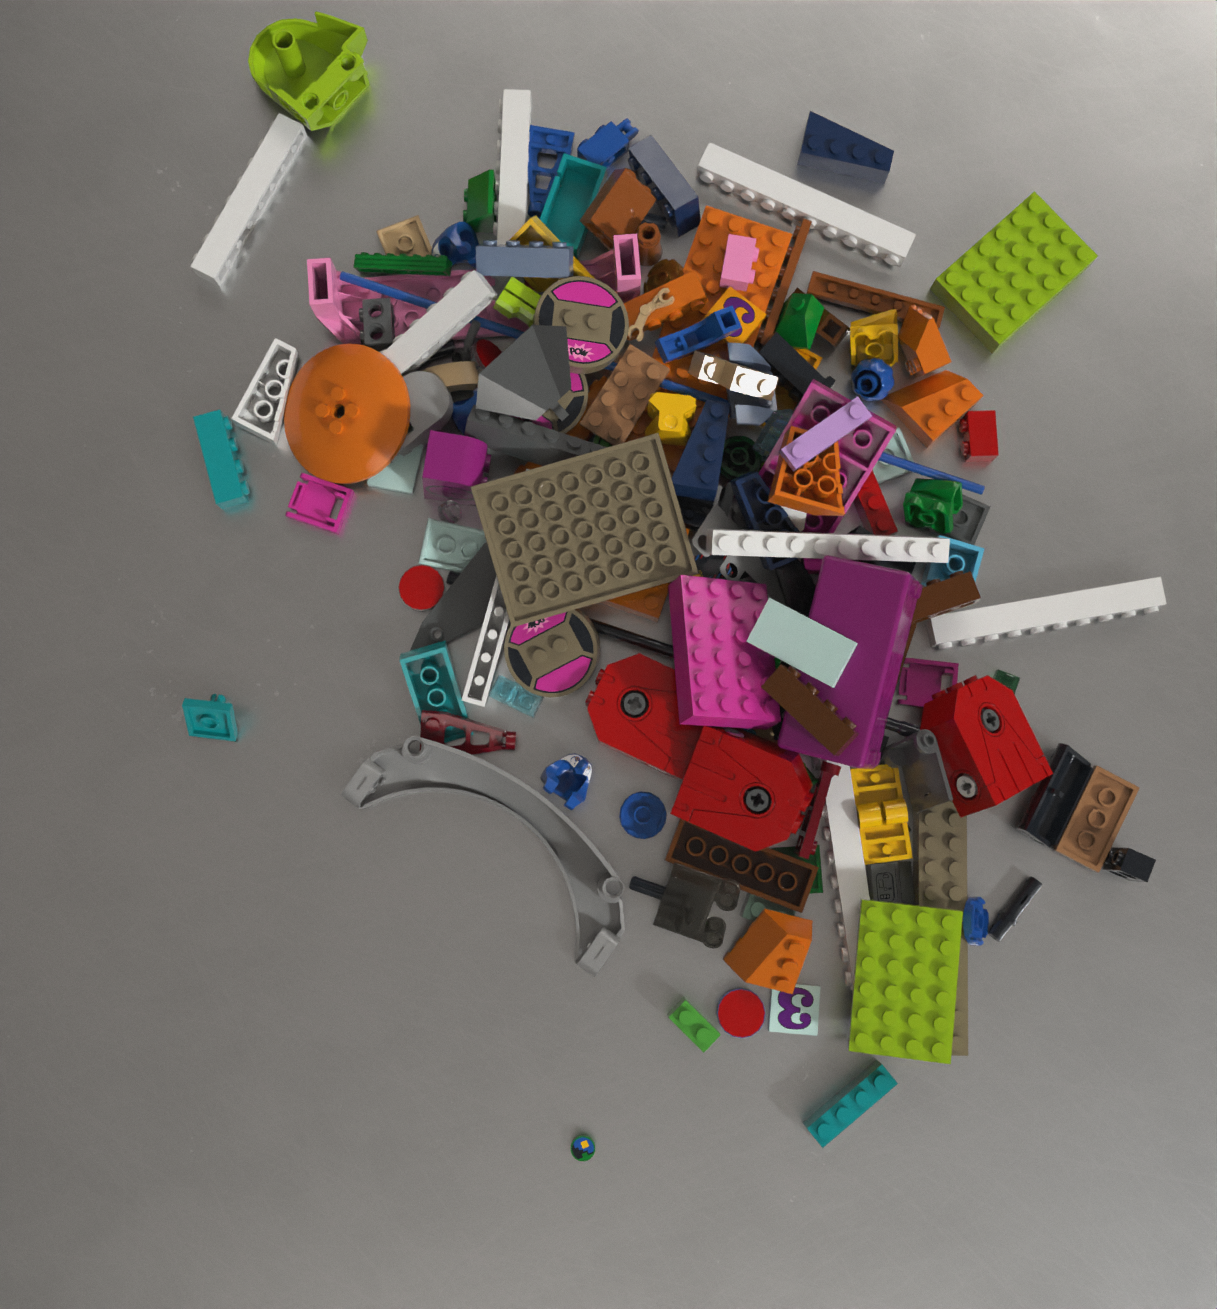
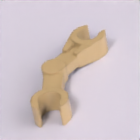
(646, 309)

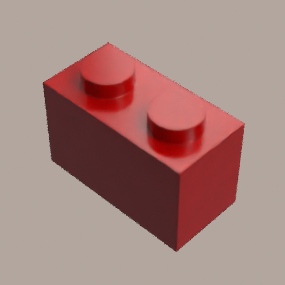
(979, 436)

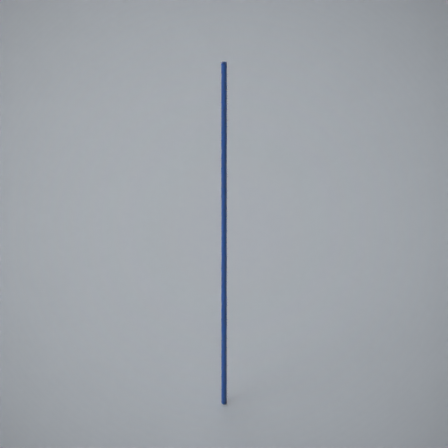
(666, 384)

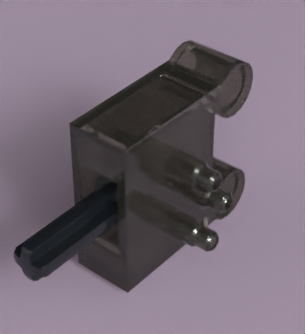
(688, 901)

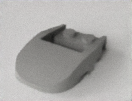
(429, 407)

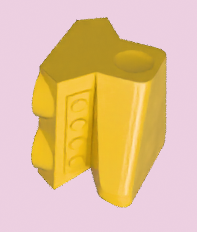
(875, 338)
(671, 417)

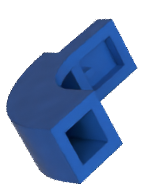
(698, 336)

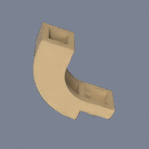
(457, 375)

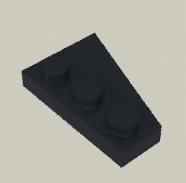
(796, 586)

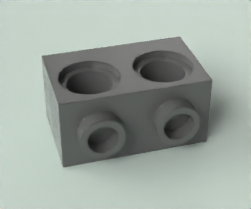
(381, 324)

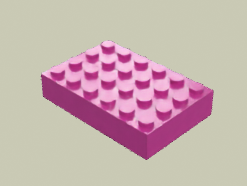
(857, 450)
(714, 665)

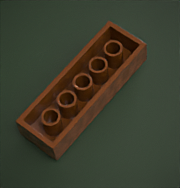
(760, 873)

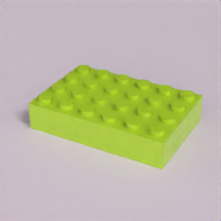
(1013, 272)
(905, 981)

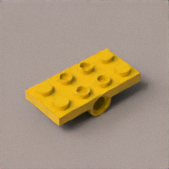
(881, 814)

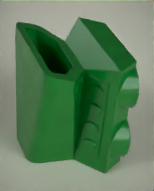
(933, 504)

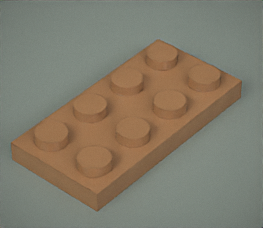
(624, 396)
(1096, 819)

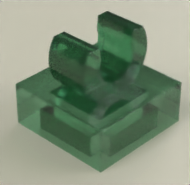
(1007, 679)

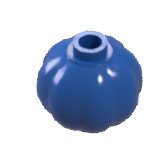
(872, 379)

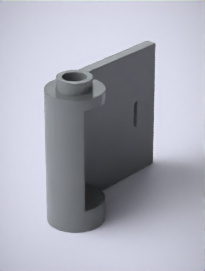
(921, 768)

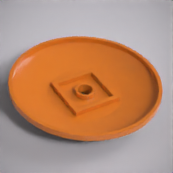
(373, 420)

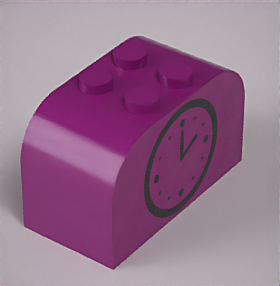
(453, 467)

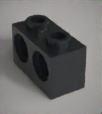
(1129, 864)

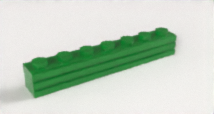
(403, 264)

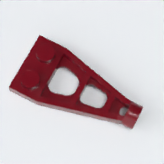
(435, 722)
(806, 840)

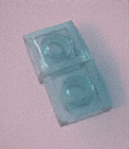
(515, 696)

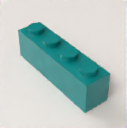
(221, 459)
(850, 1103)

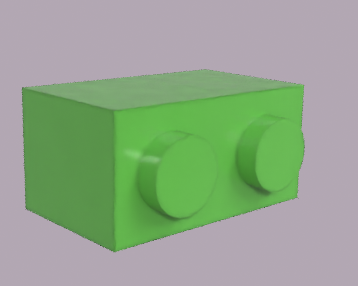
(693, 1024)

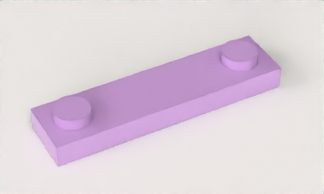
(825, 434)

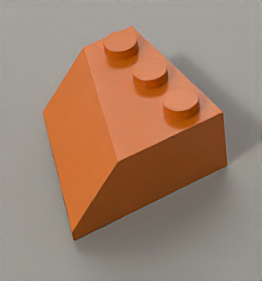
(922, 343)
(933, 404)
(812, 487)
(772, 951)

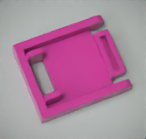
(316, 503)
(923, 680)

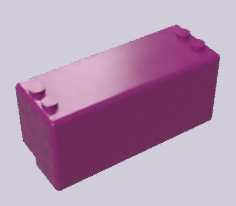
(876, 611)

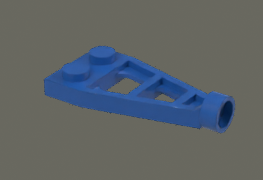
(550, 142)

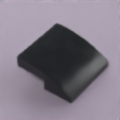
(696, 510)

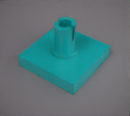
(210, 718)

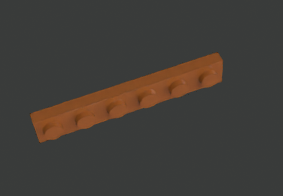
(785, 276)
(867, 298)

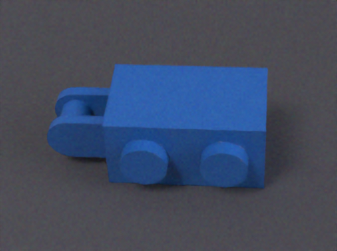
(607, 143)

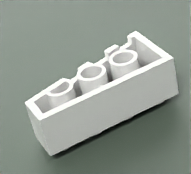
(266, 397)

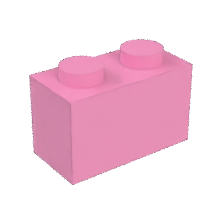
(738, 262)

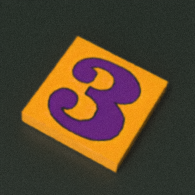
(747, 313)

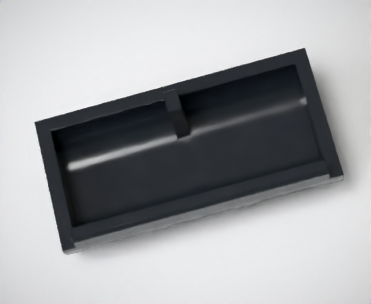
(1056, 797)

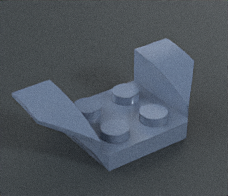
(744, 407)

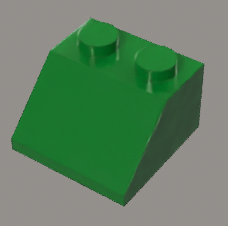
(480, 202)

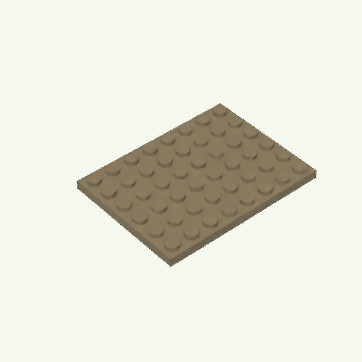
(584, 530)

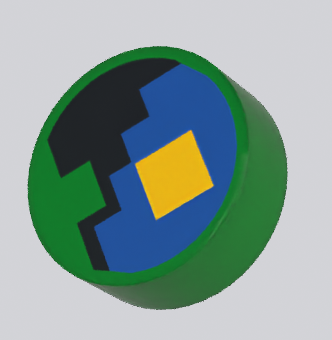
(583, 1147)

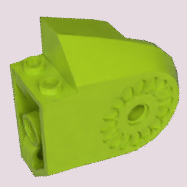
(311, 67)

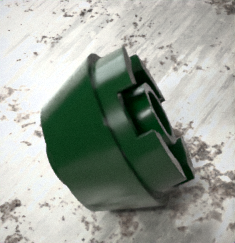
(739, 457)

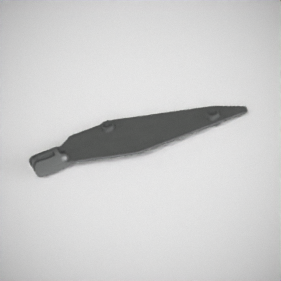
(463, 603)

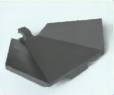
(528, 375)

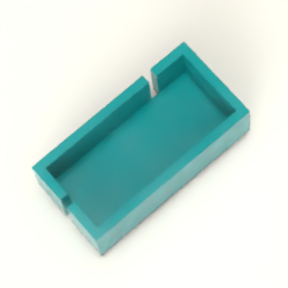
(568, 203)

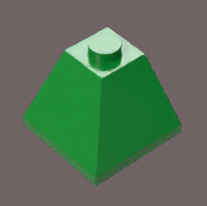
(799, 320)

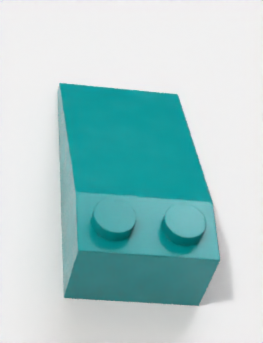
(434, 683)

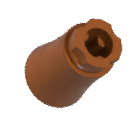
(649, 244)

